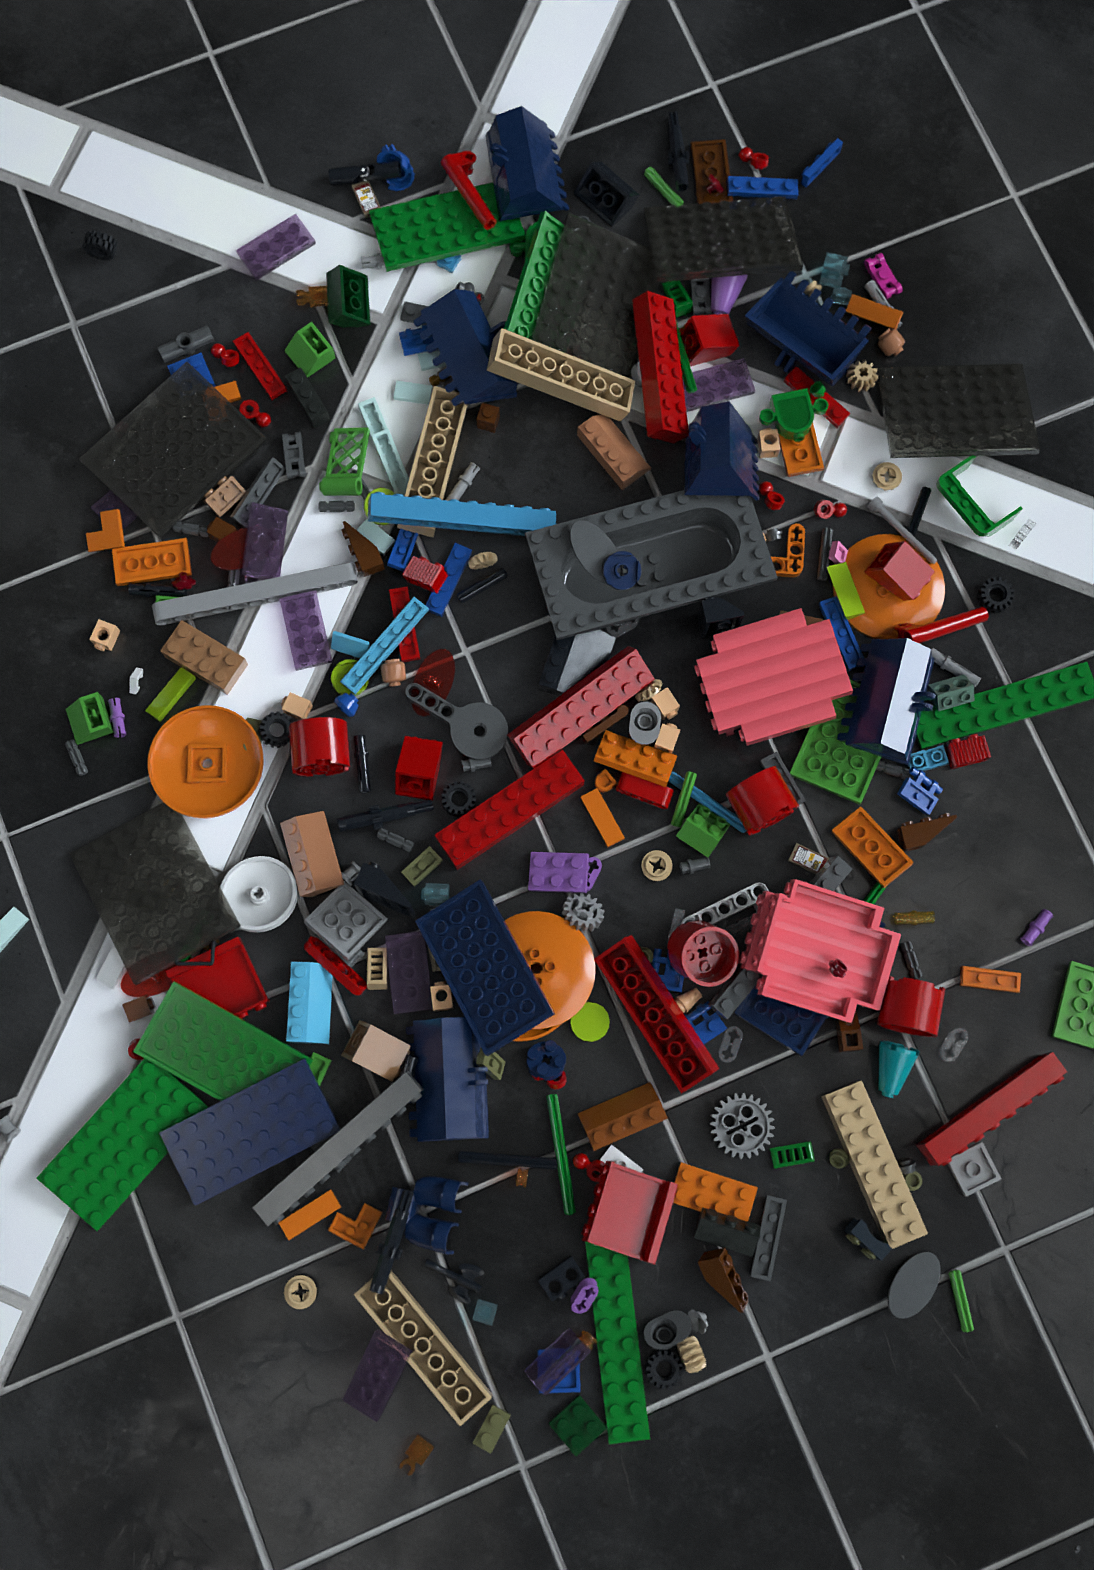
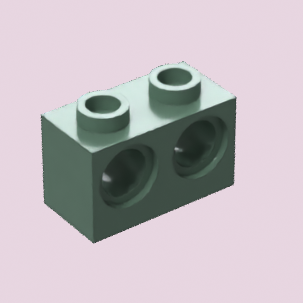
(952, 692)

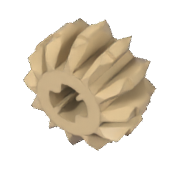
(868, 373)
(691, 1354)

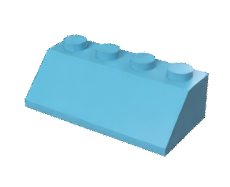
(309, 1004)

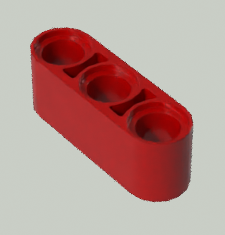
(644, 790)

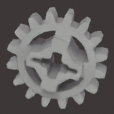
(583, 912)

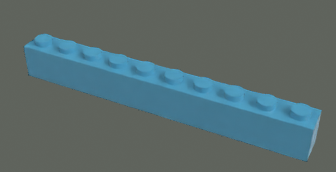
(457, 515)

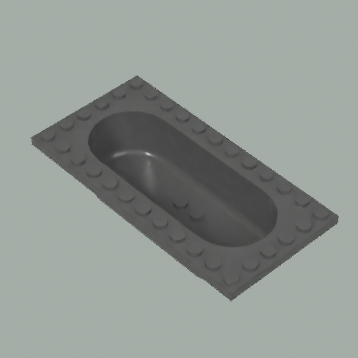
(685, 551)

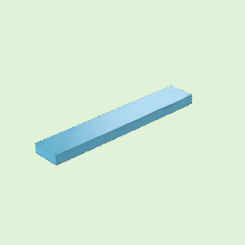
(384, 645)

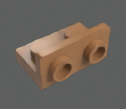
(224, 495)

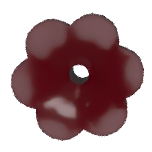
(715, 184)
(183, 581)

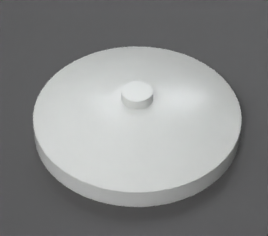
(260, 893)

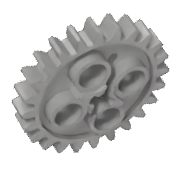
(733, 1109)

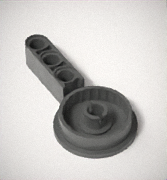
(464, 721)

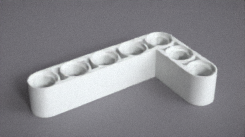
(730, 902)

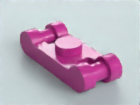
(883, 276)

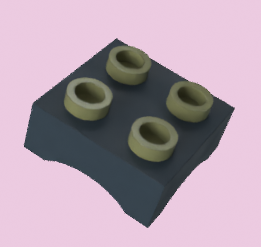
(860, 1235)

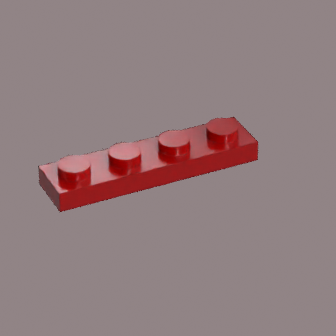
(260, 366)
(835, 414)
(409, 646)

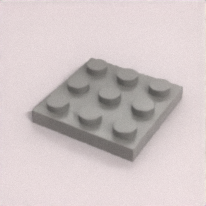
(345, 921)

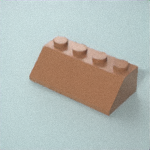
(612, 450)
(312, 854)

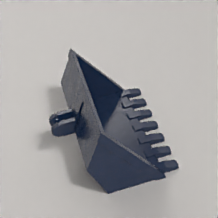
(524, 165)
(807, 329)
(465, 347)
(721, 454)
(889, 698)
(453, 1084)

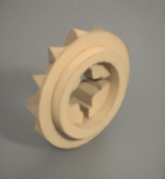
(893, 471)
(482, 560)
(649, 691)
(653, 857)
(293, 1285)

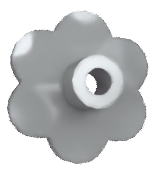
(698, 1321)

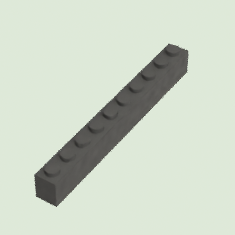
(743, 980)
(339, 1147)

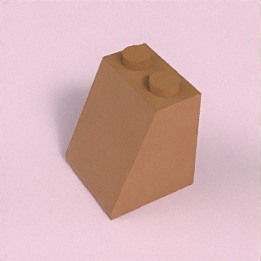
(376, 1050)

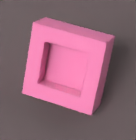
(837, 553)

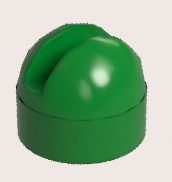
(817, 389)

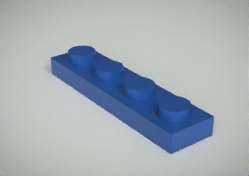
(762, 187)
(454, 568)
(845, 638)

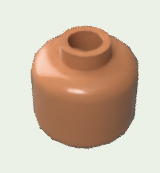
(891, 342)
(393, 672)

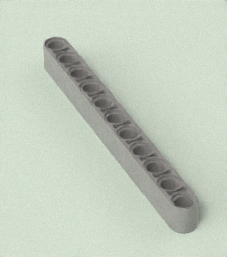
(253, 593)

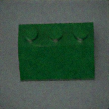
(347, 297)

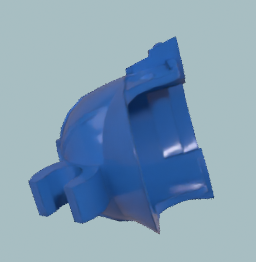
(390, 154)

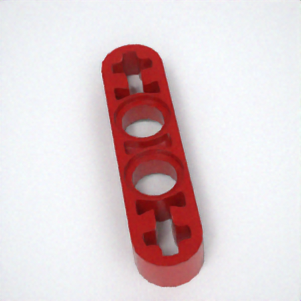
(335, 965)

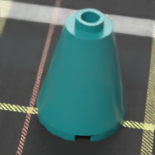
(894, 1066)

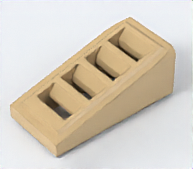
(376, 981)

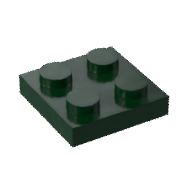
(577, 1425)

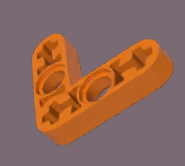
(786, 563)

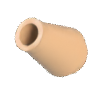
(688, 999)

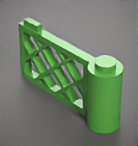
(343, 482)

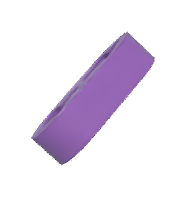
(593, 876)
(581, 1294)

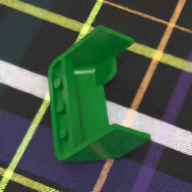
(966, 506)

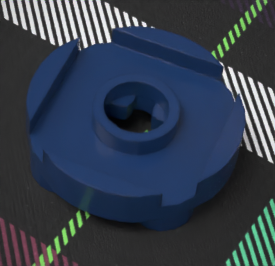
(613, 578)
(546, 1050)

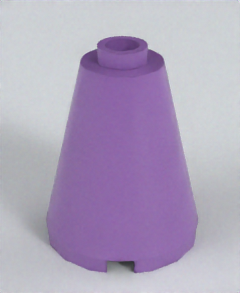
(725, 292)

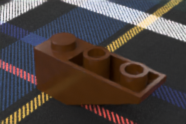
(366, 552)
(919, 834)
(849, 1035)
(720, 1274)

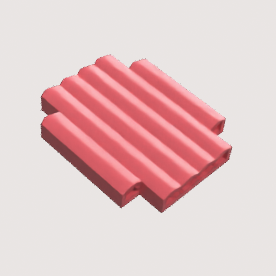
(773, 677)
(803, 932)

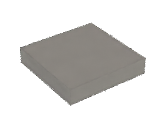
(974, 1169)

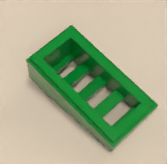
(682, 307)
(809, 1151)

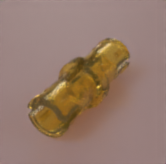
(914, 917)

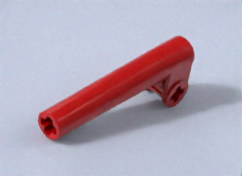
(458, 168)
(941, 627)

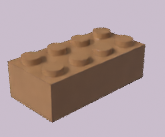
(204, 657)

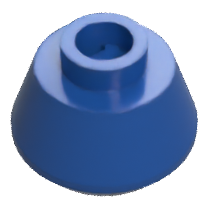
(347, 704)

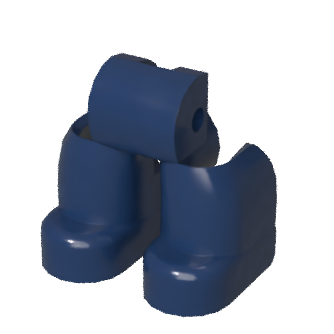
(423, 1230)

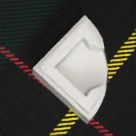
(138, 673)

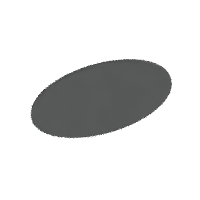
(592, 548)
(914, 1285)

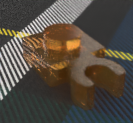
(316, 296)
(417, 1452)

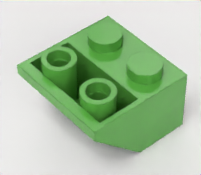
(309, 350)
(89, 718)
(703, 830)

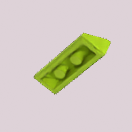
(846, 590)
(170, 694)

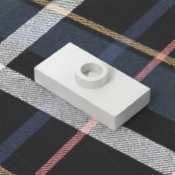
(619, 1158)

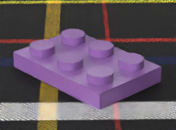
(558, 872)

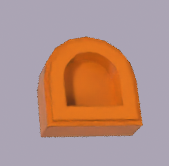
(605, 781)

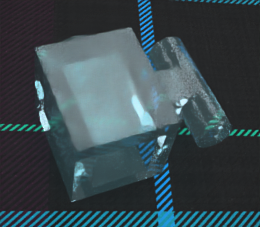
(833, 270)
(435, 893)

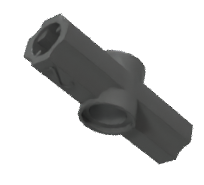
(195, 339)

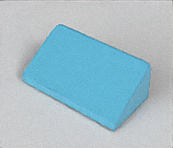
(349, 644)

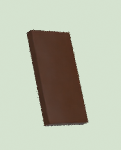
(707, 159)

